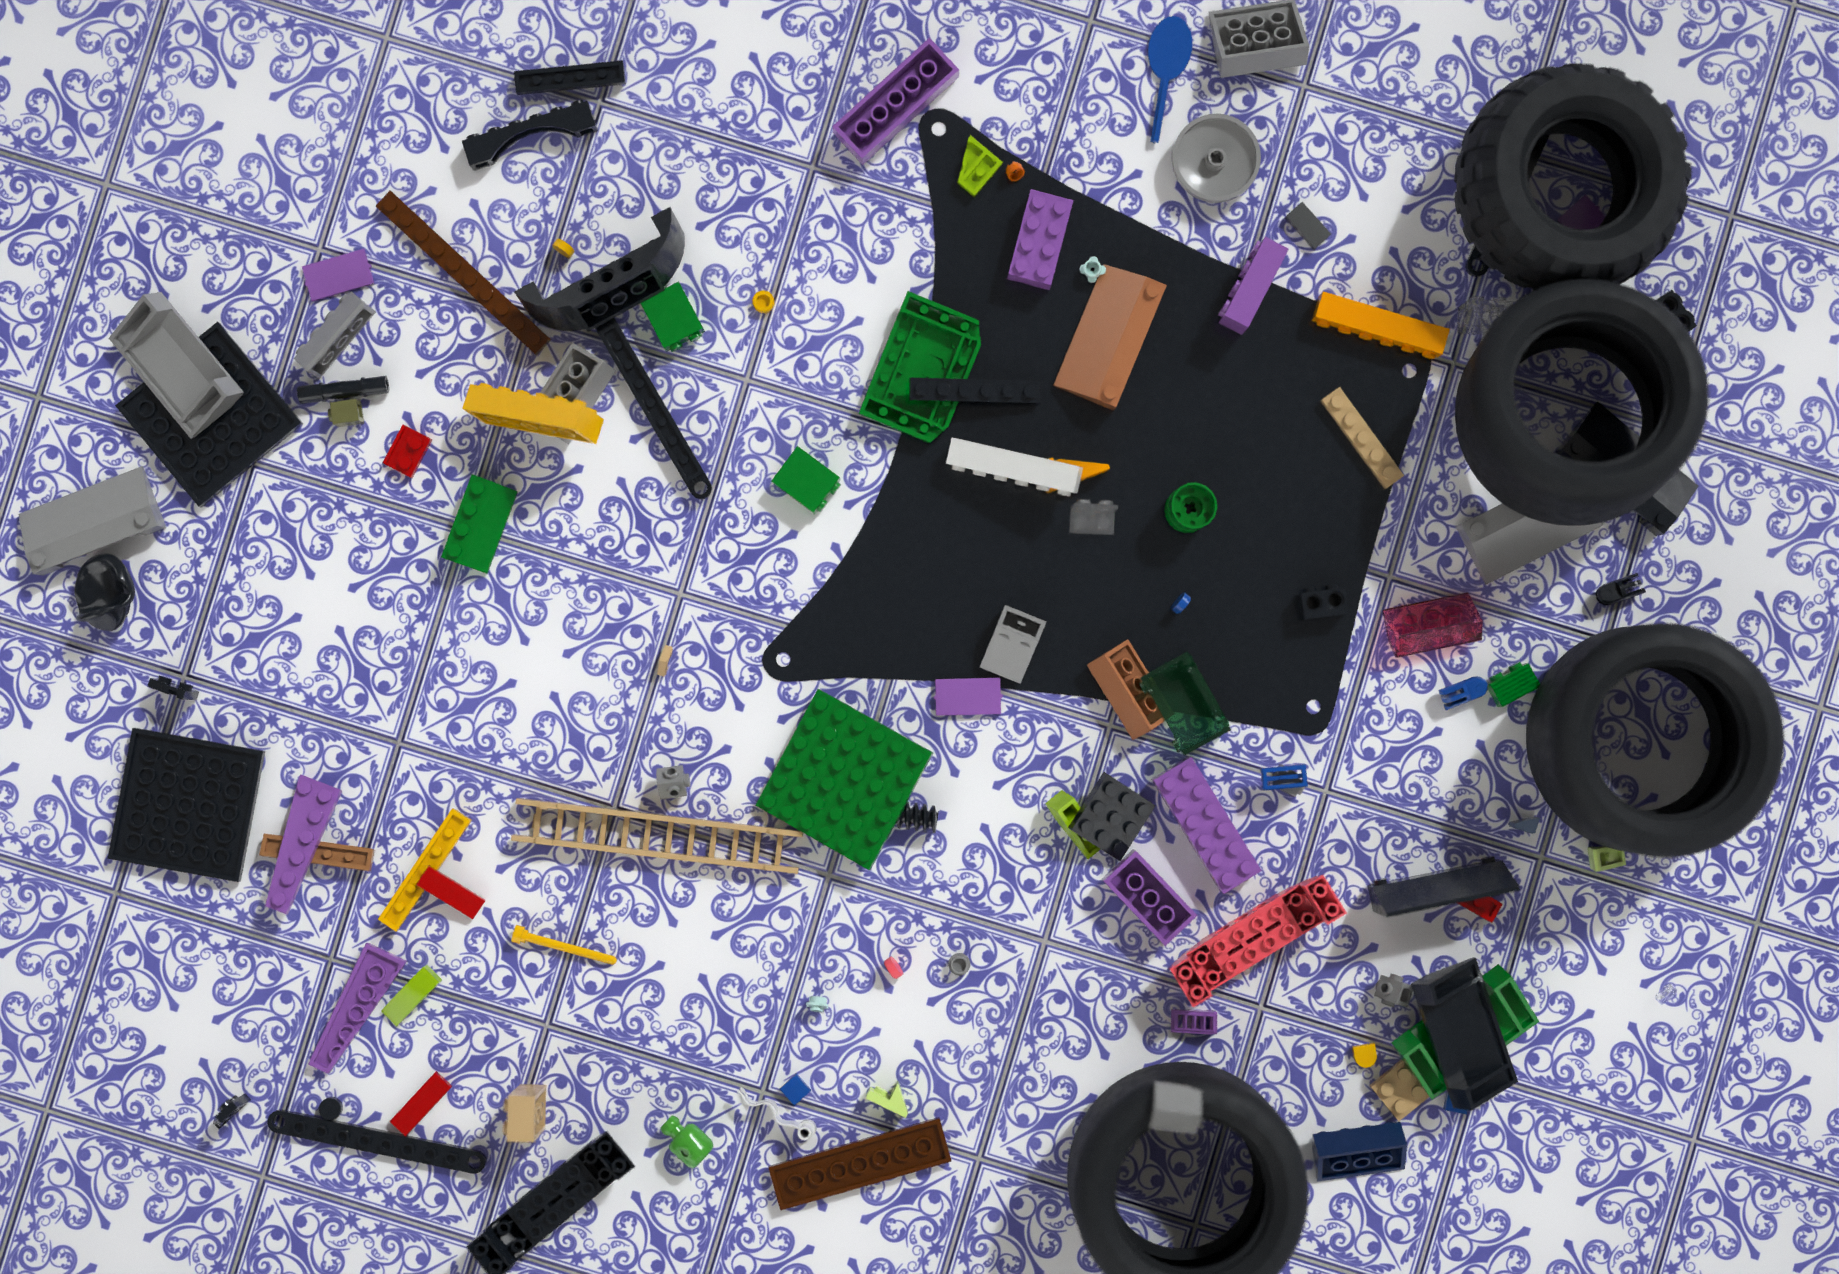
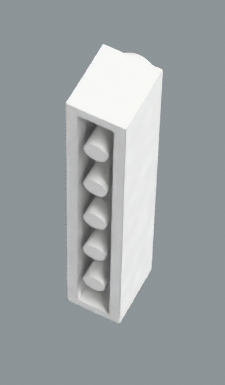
(1014, 465)

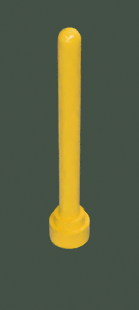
(522, 935)

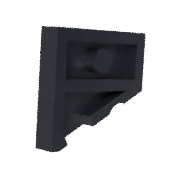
(182, 691)

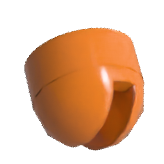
(1016, 175)

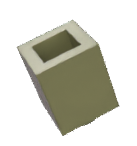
(346, 413)

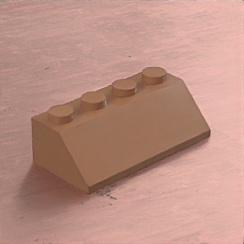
(1119, 678)

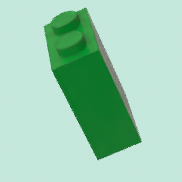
(673, 317)
(806, 480)

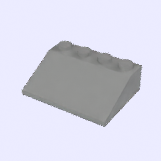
(1258, 38)

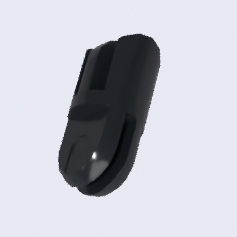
(1615, 591)

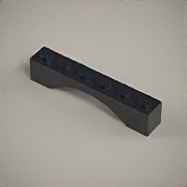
(487, 148)

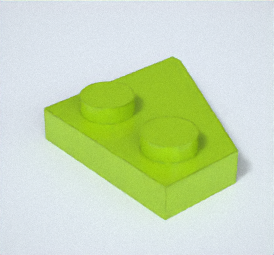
(977, 167)

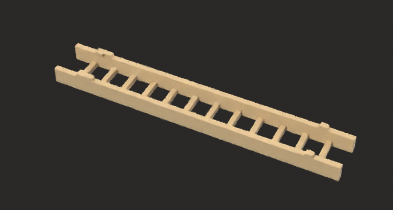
(667, 854)

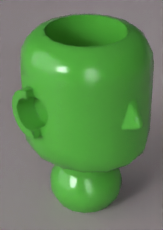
(688, 1142)

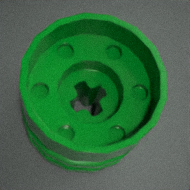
(1202, 505)

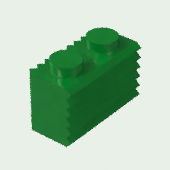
(1513, 684)

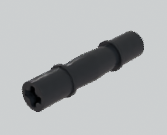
(343, 389)

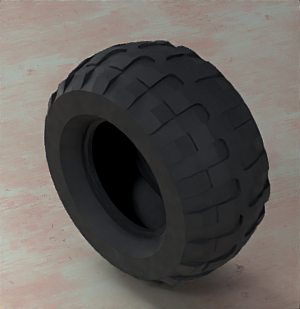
(1628, 132)

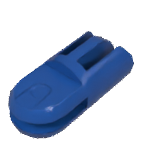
(1463, 692)

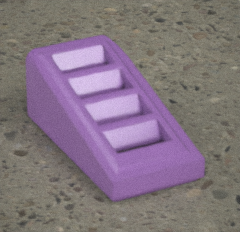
(1194, 1013)

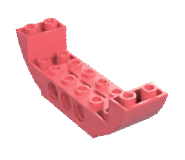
(1255, 936)

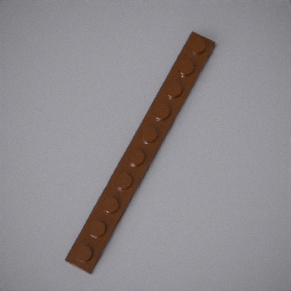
(463, 272)

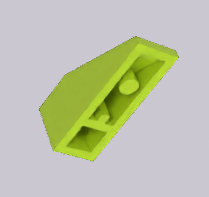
(1064, 809)

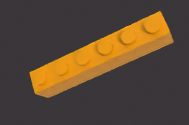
(1381, 325)

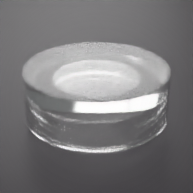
(1665, 993)

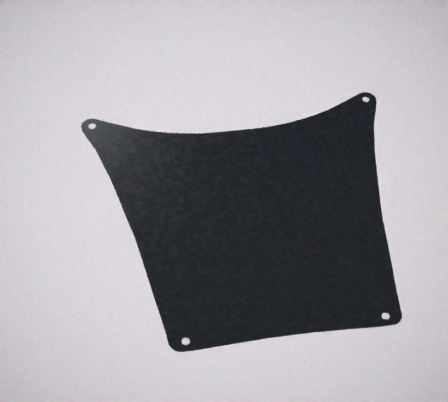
(1197, 408)

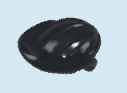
(104, 592)

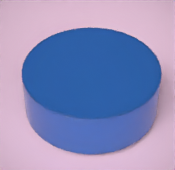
(1180, 603)

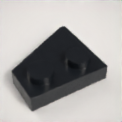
(229, 1109)

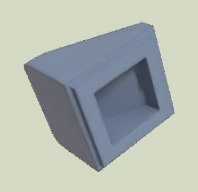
(1527, 825)

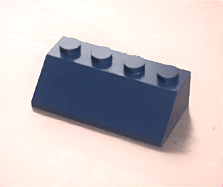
(1359, 1151)

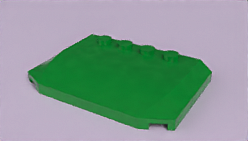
(923, 343)

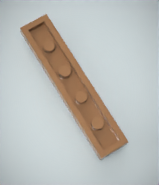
(326, 853)

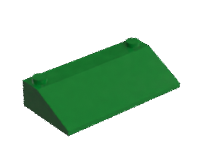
(1512, 1014)

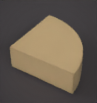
(664, 659)

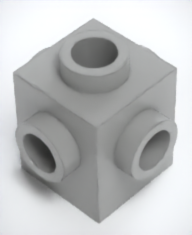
(672, 782)
(1393, 990)

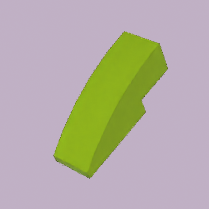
(411, 995)

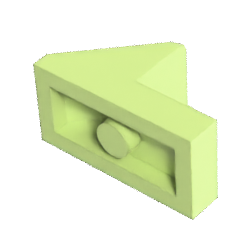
(1605, 858)
(894, 1102)

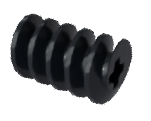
(918, 817)

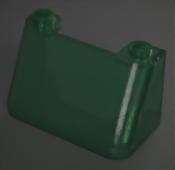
(1185, 703)

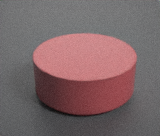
(893, 967)

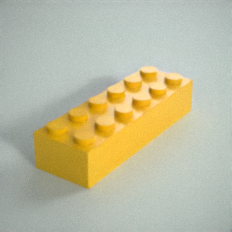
(533, 413)

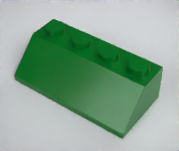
(479, 524)

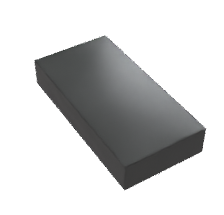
(1308, 225)

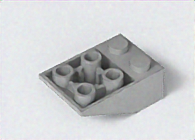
(1012, 644)

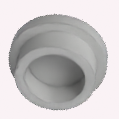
(959, 964)

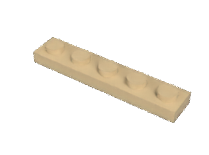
(1362, 438)

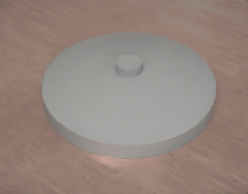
(1216, 158)

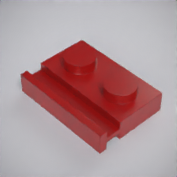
(407, 451)

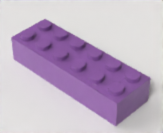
(896, 101)
(1206, 825)

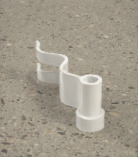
(805, 1124)

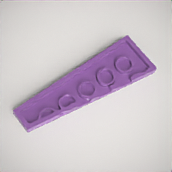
(305, 826)
(363, 991)

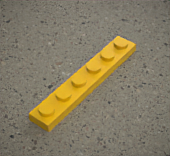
(433, 855)

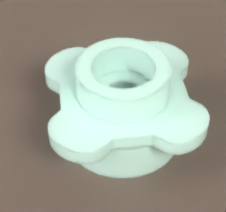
(1092, 263)
(817, 1003)

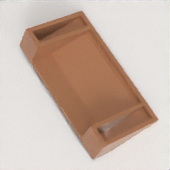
(1109, 336)

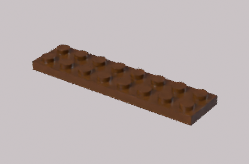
(859, 1163)

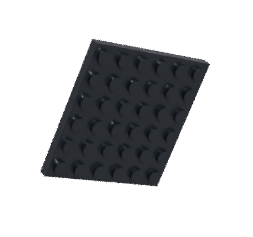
(227, 445)
(186, 804)

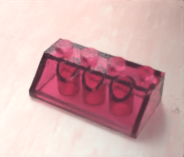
(1432, 625)

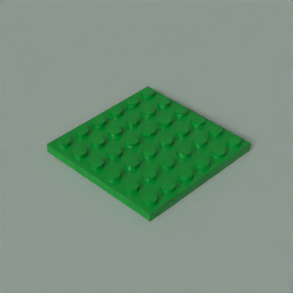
(844, 779)

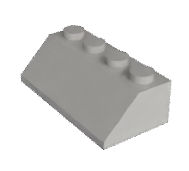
(334, 334)
(578, 377)

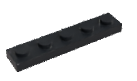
(569, 77)

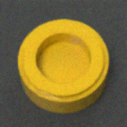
(563, 248)
(763, 301)

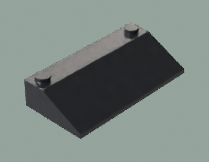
(1606, 438)
(1441, 887)
(1464, 1034)

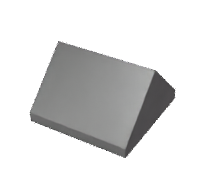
(1176, 1108)

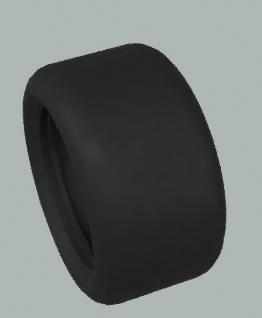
(1631, 334)
(1743, 749)
(1121, 1115)

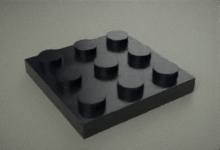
(1111, 816)

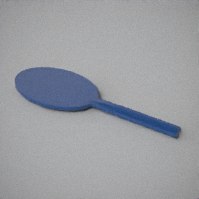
(1168, 57)

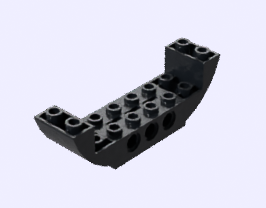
(612, 287)
(550, 1204)

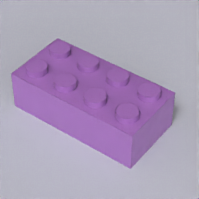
(1040, 239)
(1254, 283)
(1149, 897)

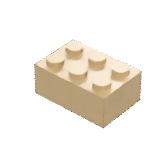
(525, 1113)

